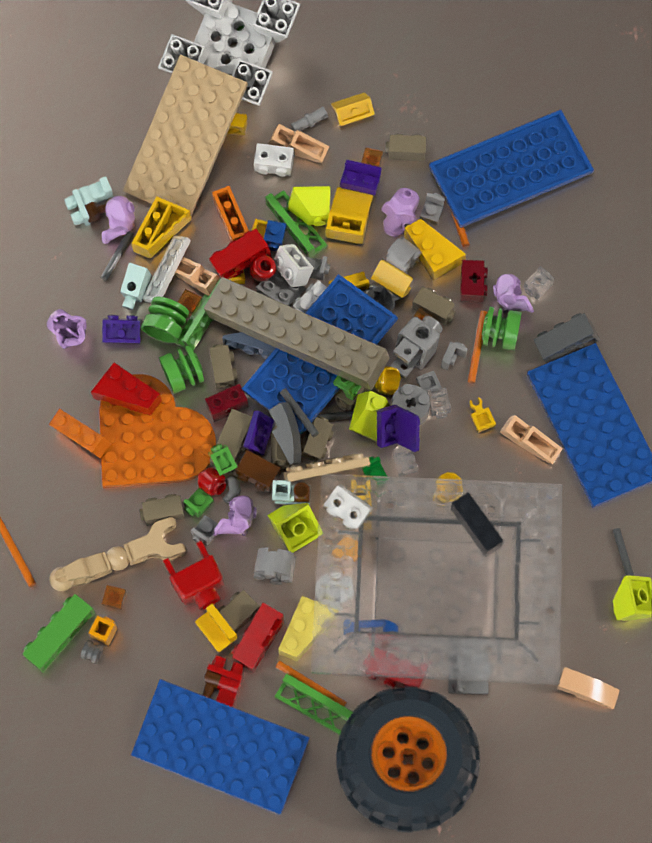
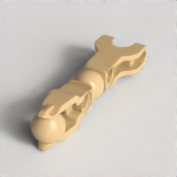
(117, 558)

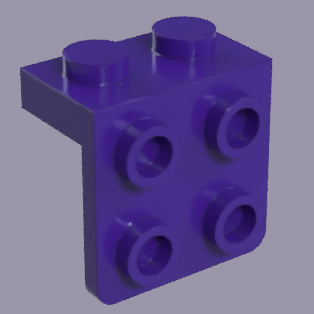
(399, 427)

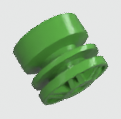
(165, 319)
(501, 328)
(181, 369)

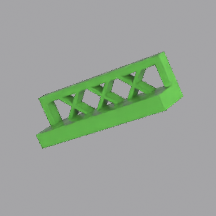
(292, 228)
(196, 324)
(314, 696)

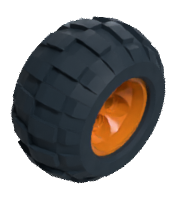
(396, 801)

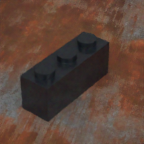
(477, 524)

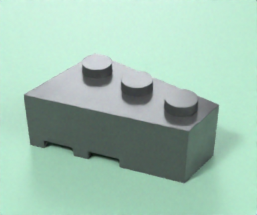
(566, 337)

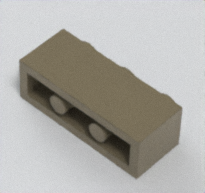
(234, 434)
(238, 611)

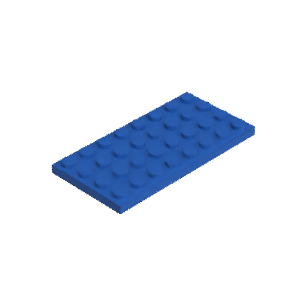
(510, 168)
(308, 384)
(593, 424)
(220, 746)

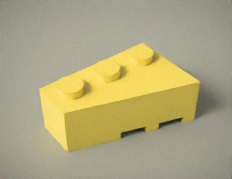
(299, 632)

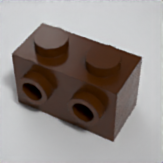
(257, 471)

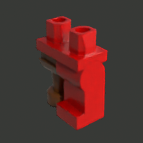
(223, 680)

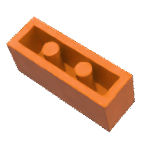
(229, 213)
(80, 433)

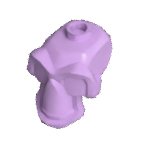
(400, 211)
(120, 217)
(509, 293)
(67, 328)
(240, 517)

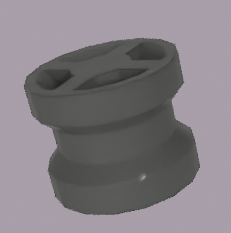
(92, 651)

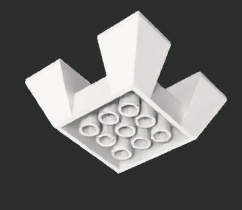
(259, 32)

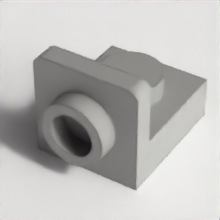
(432, 208)
(320, 266)
(451, 354)
(204, 530)

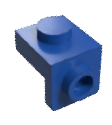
(274, 234)

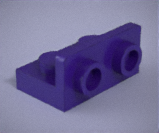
(361, 177)
(121, 329)
(258, 433)

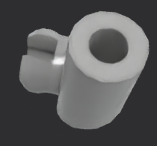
(234, 488)

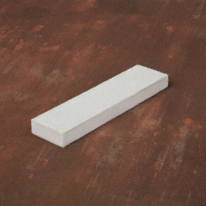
(167, 268)

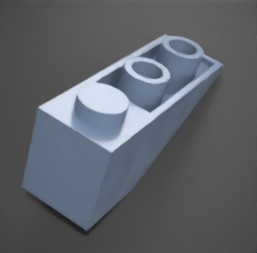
(247, 344)

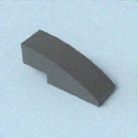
(287, 432)

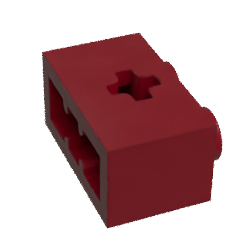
(473, 291)
(222, 403)

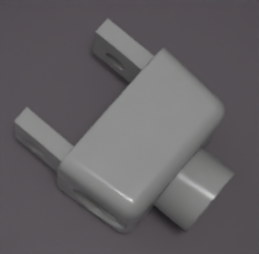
(415, 336)

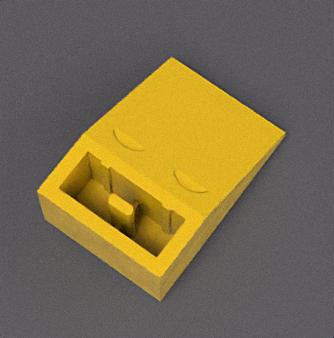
(349, 216)

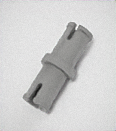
(309, 119)

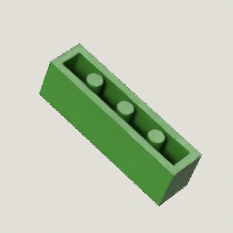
(58, 632)

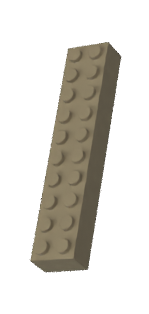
(297, 333)

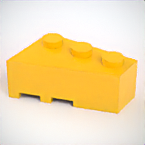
(159, 227)
(438, 253)

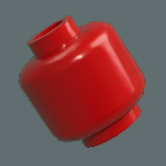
(263, 268)
(211, 482)

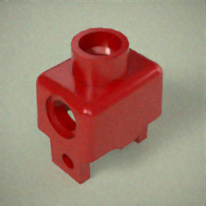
(197, 581)

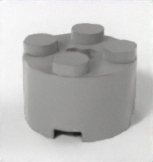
(403, 254)
(414, 396)
(275, 565)

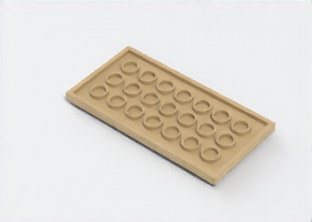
(185, 134)
(330, 466)

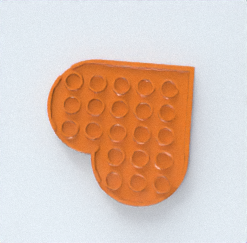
(154, 448)

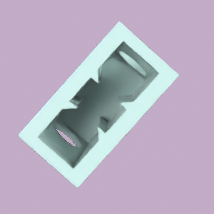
(138, 278)

